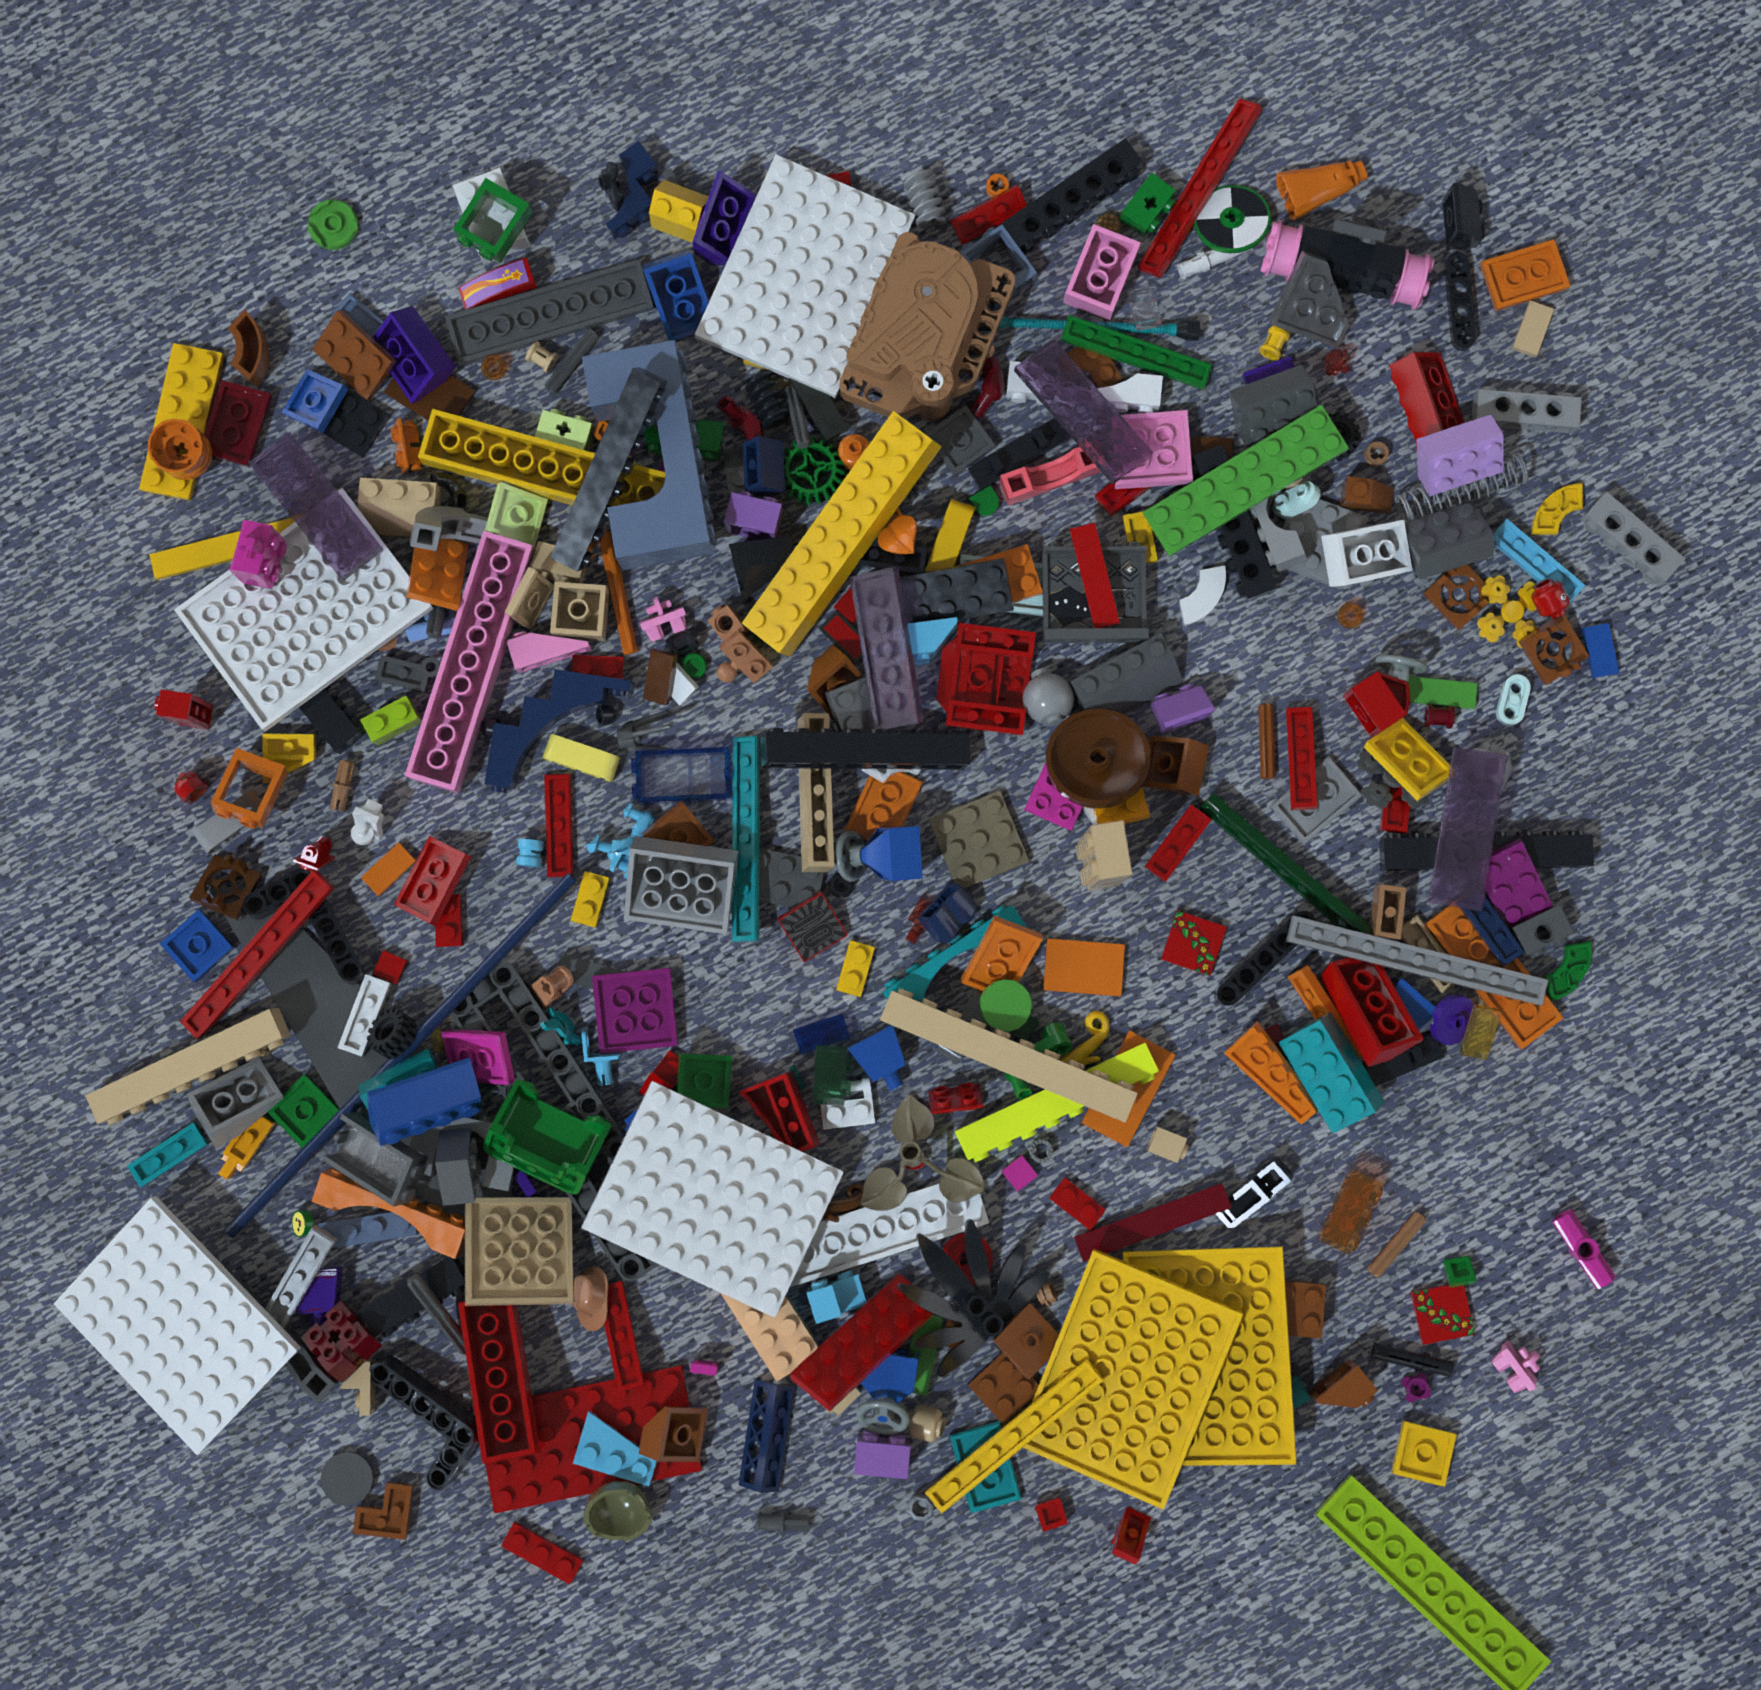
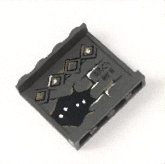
(1065, 603)

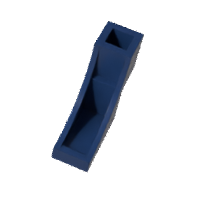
(635, 208)

